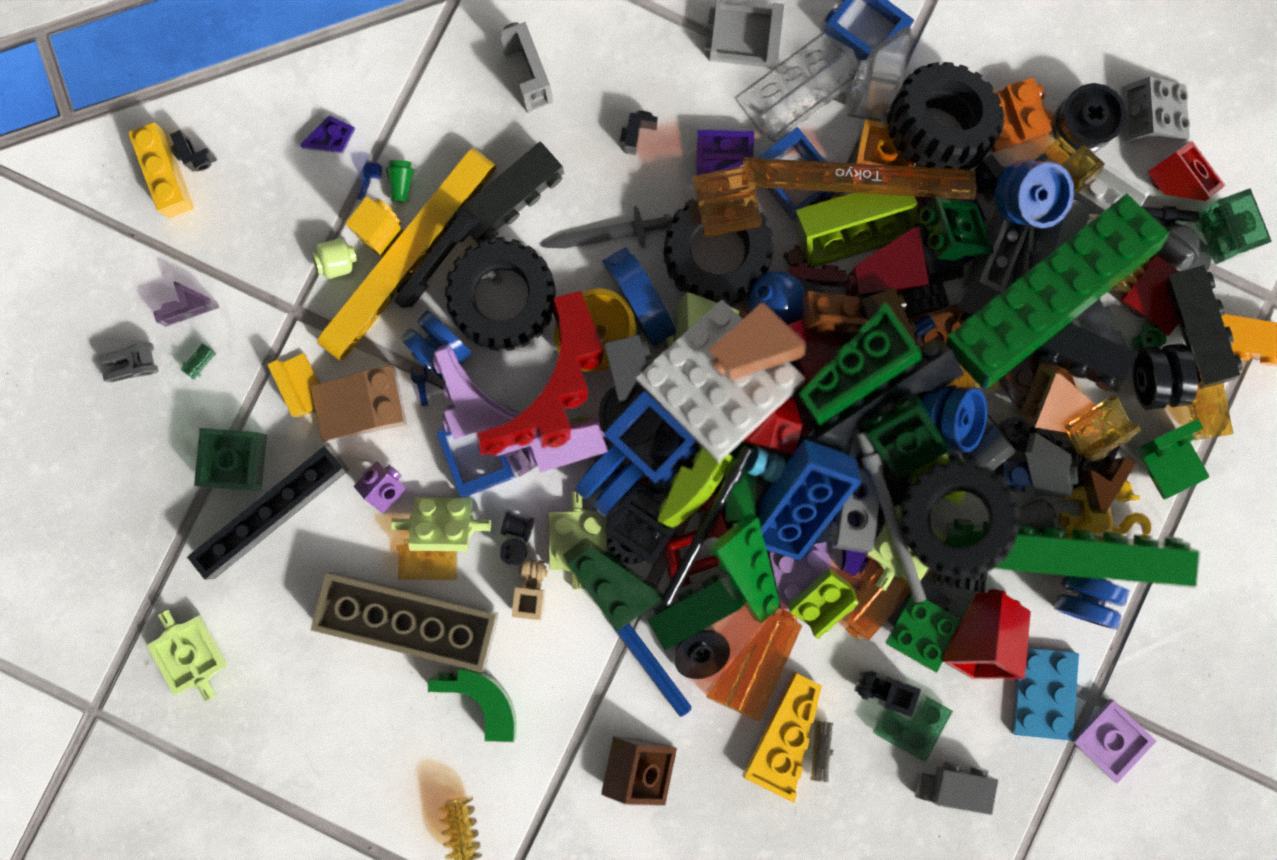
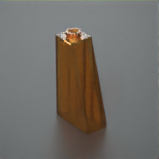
(874, 603)
(755, 671)

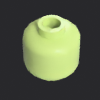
(333, 258)

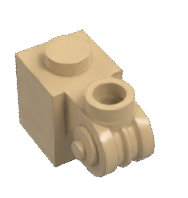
(530, 598)

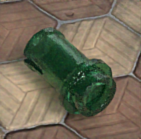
(197, 361)

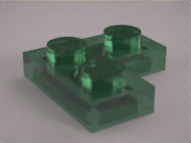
(918, 735)

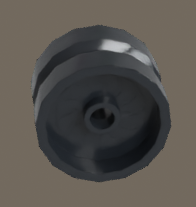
(1090, 117)
(1165, 376)
(643, 428)

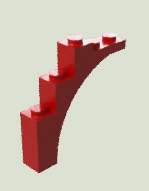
(566, 388)

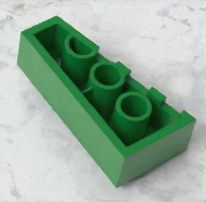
(867, 362)

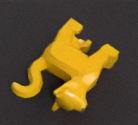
(1103, 522)

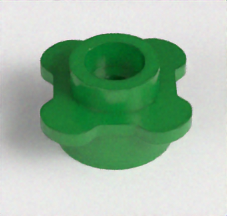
(1148, 331)

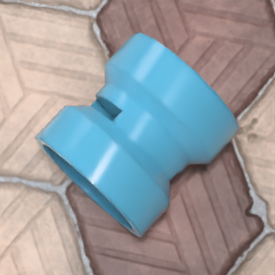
(765, 464)

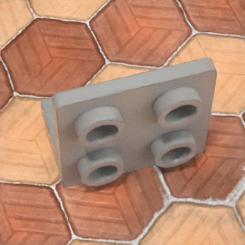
(1155, 109)

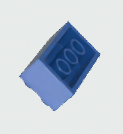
(806, 498)

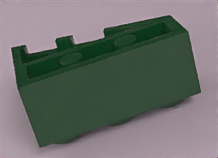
(611, 584)
(695, 610)

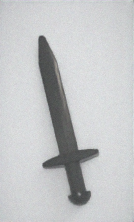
(611, 232)

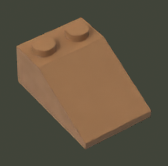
(359, 403)

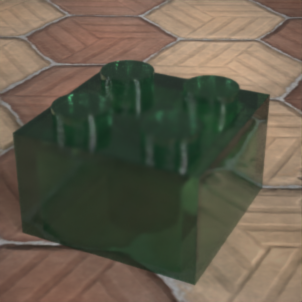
(1232, 226)
(230, 459)

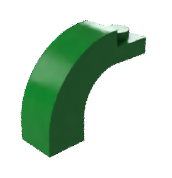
(490, 695)

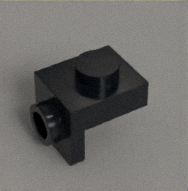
(630, 134)
(185, 151)

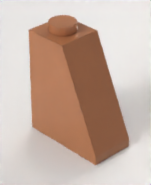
(755, 345)
(1053, 401)

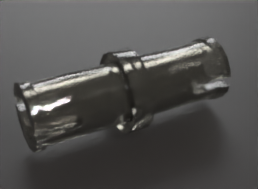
(821, 751)

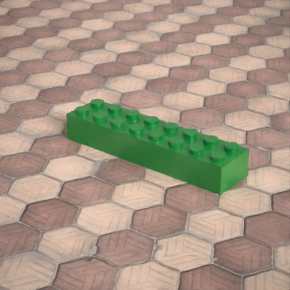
(1056, 291)
(1090, 555)

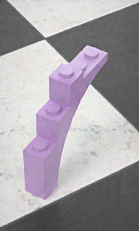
(476, 411)

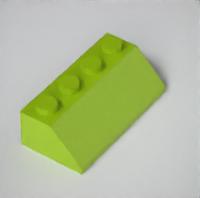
(853, 225)

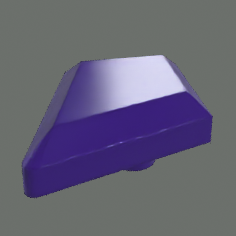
(329, 136)

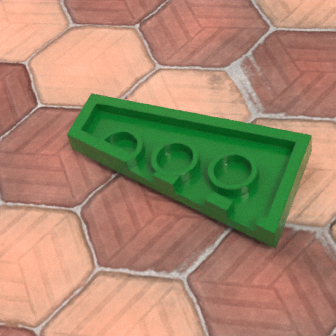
(747, 563)

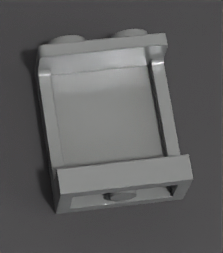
(745, 34)
(535, 92)

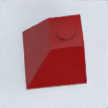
(1186, 175)
(779, 430)

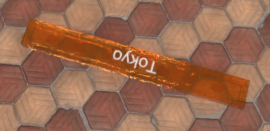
(863, 178)

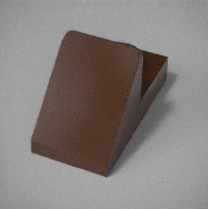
(1103, 490)

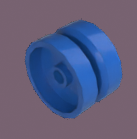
(1034, 193)
(438, 335)
(958, 415)
(609, 479)
(1091, 600)

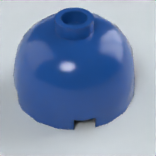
(781, 294)

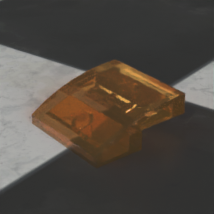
(727, 201)

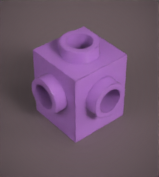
(380, 486)

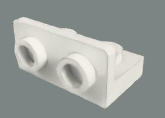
(1109, 188)

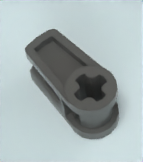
(139, 362)

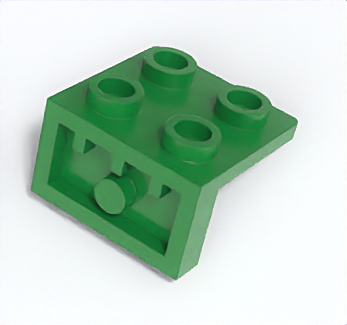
(1173, 460)
(923, 633)

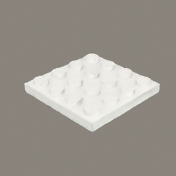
(710, 405)

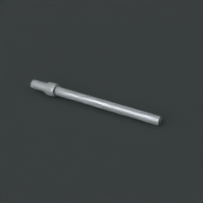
(872, 462)

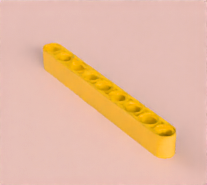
(405, 255)

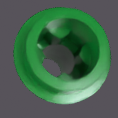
(399, 179)

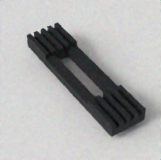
(412, 289)

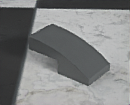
(664, 446)

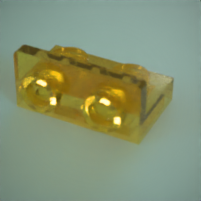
(1212, 411)
(1101, 429)
(426, 564)

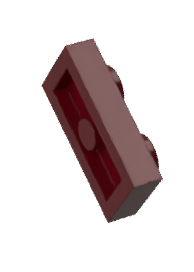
(827, 276)

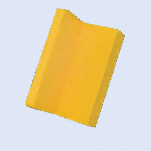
(295, 382)

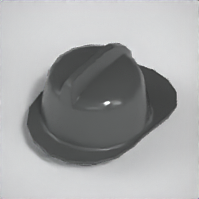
(1183, 248)

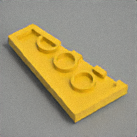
(781, 749)

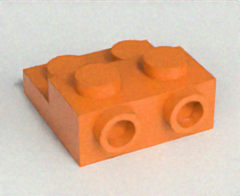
(1023, 114)

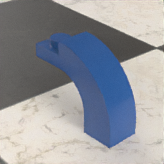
(641, 295)

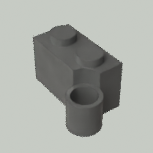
(958, 788)

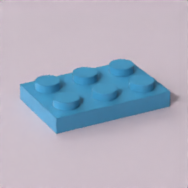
(1047, 695)

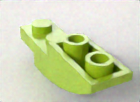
(692, 487)

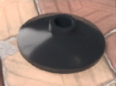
(702, 654)

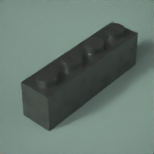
(512, 191)
(1203, 326)

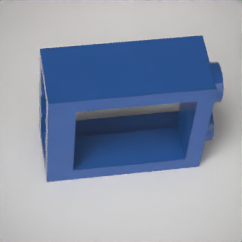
(860, 48)
(794, 140)
(628, 418)
(478, 484)

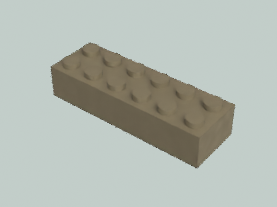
(405, 621)

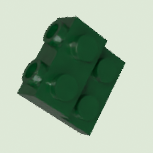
(955, 229)
(906, 436)

